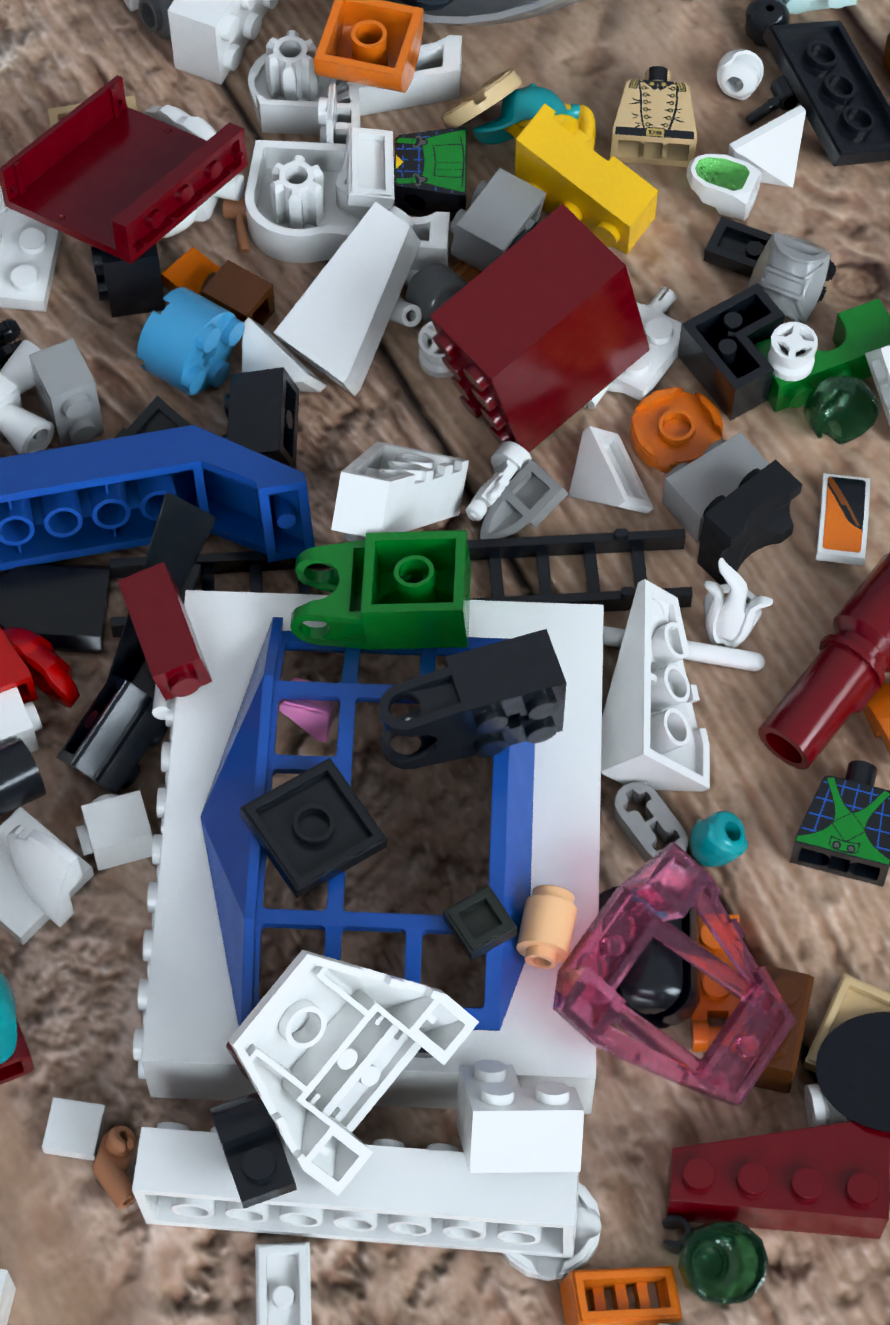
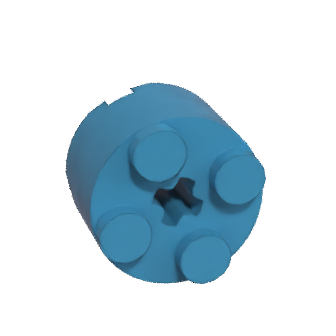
(189, 342)

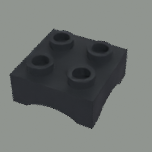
(748, 518)

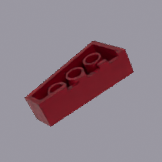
(791, 1180)

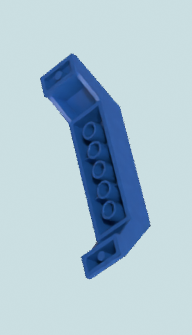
(113, 489)

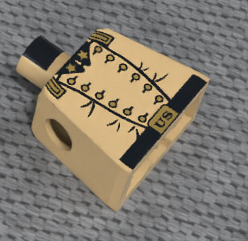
(655, 121)

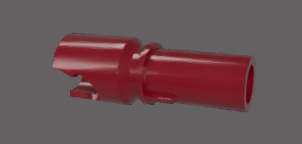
(839, 677)

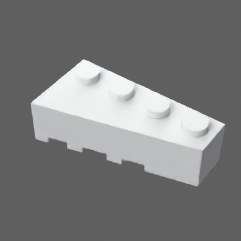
(397, 491)

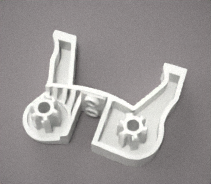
(300, 188)

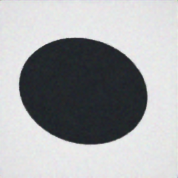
(856, 1069)

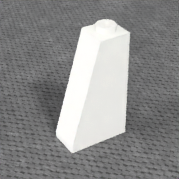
(352, 298)

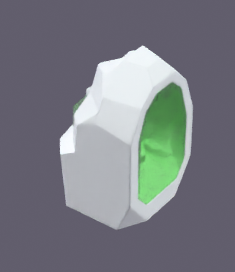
(725, 183)

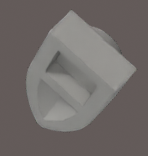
(523, 502)

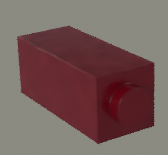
(165, 632)

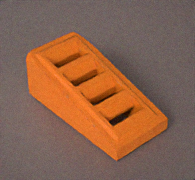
(617, 1279)

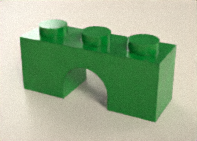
(854, 334)

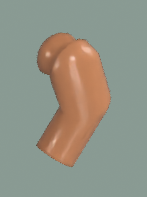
(112, 1164)

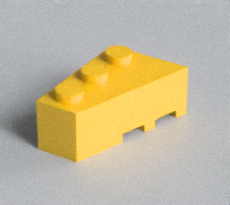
(599, 192)

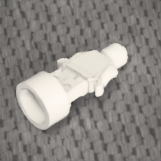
(507, 463)

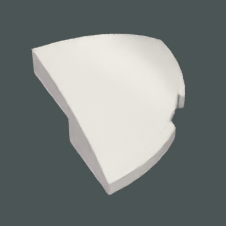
(45, 871)

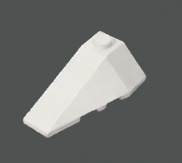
(649, 707)

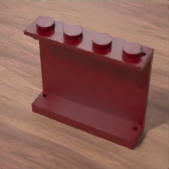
(118, 174)

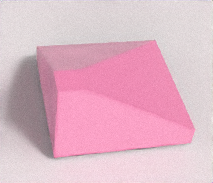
(311, 715)

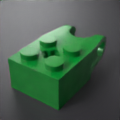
(388, 592)

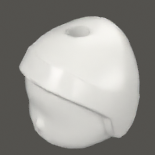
(739, 73)

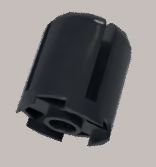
(661, 982)

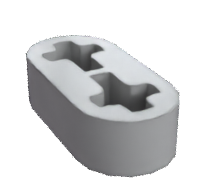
(658, 819)

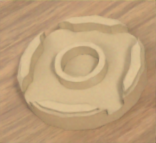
(481, 99)

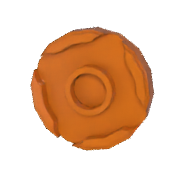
(674, 427)

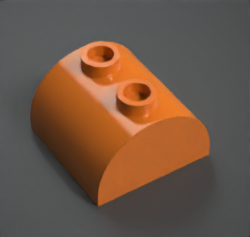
(371, 43)

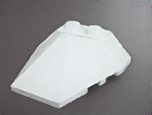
(332, 1046)

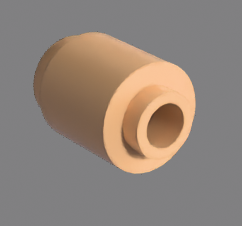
(547, 926)

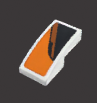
(843, 519)

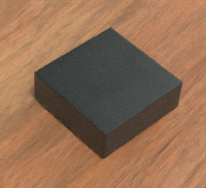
(480, 923)

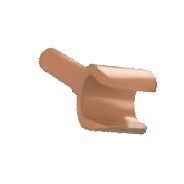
(237, 211)

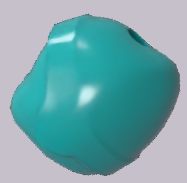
(718, 839)

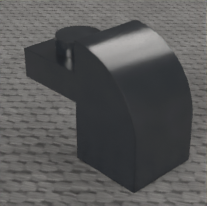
(252, 1150)

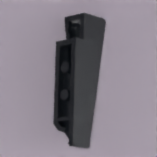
(177, 542)

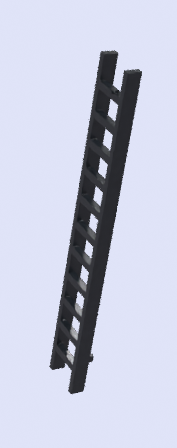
(491, 549)

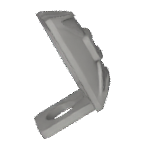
(792, 274)

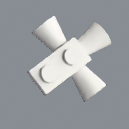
(20, 427)

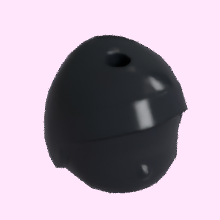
(762, 14)

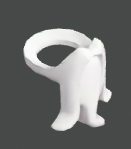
(730, 617)

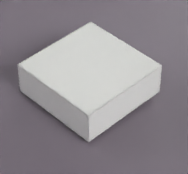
(74, 1129)

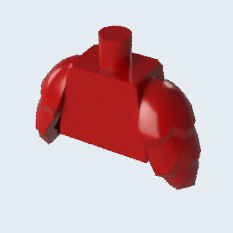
(31, 662)

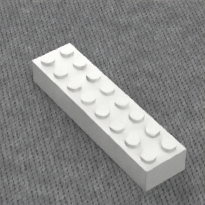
(393, 1198)

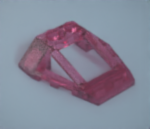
(613, 942)

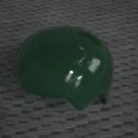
(841, 408)
(723, 1262)

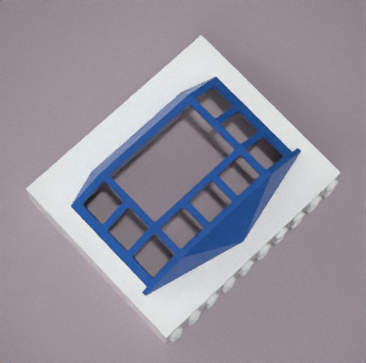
(214, 870)

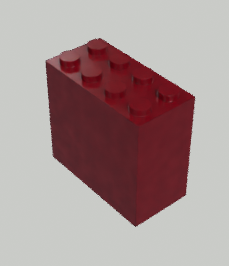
(541, 330)

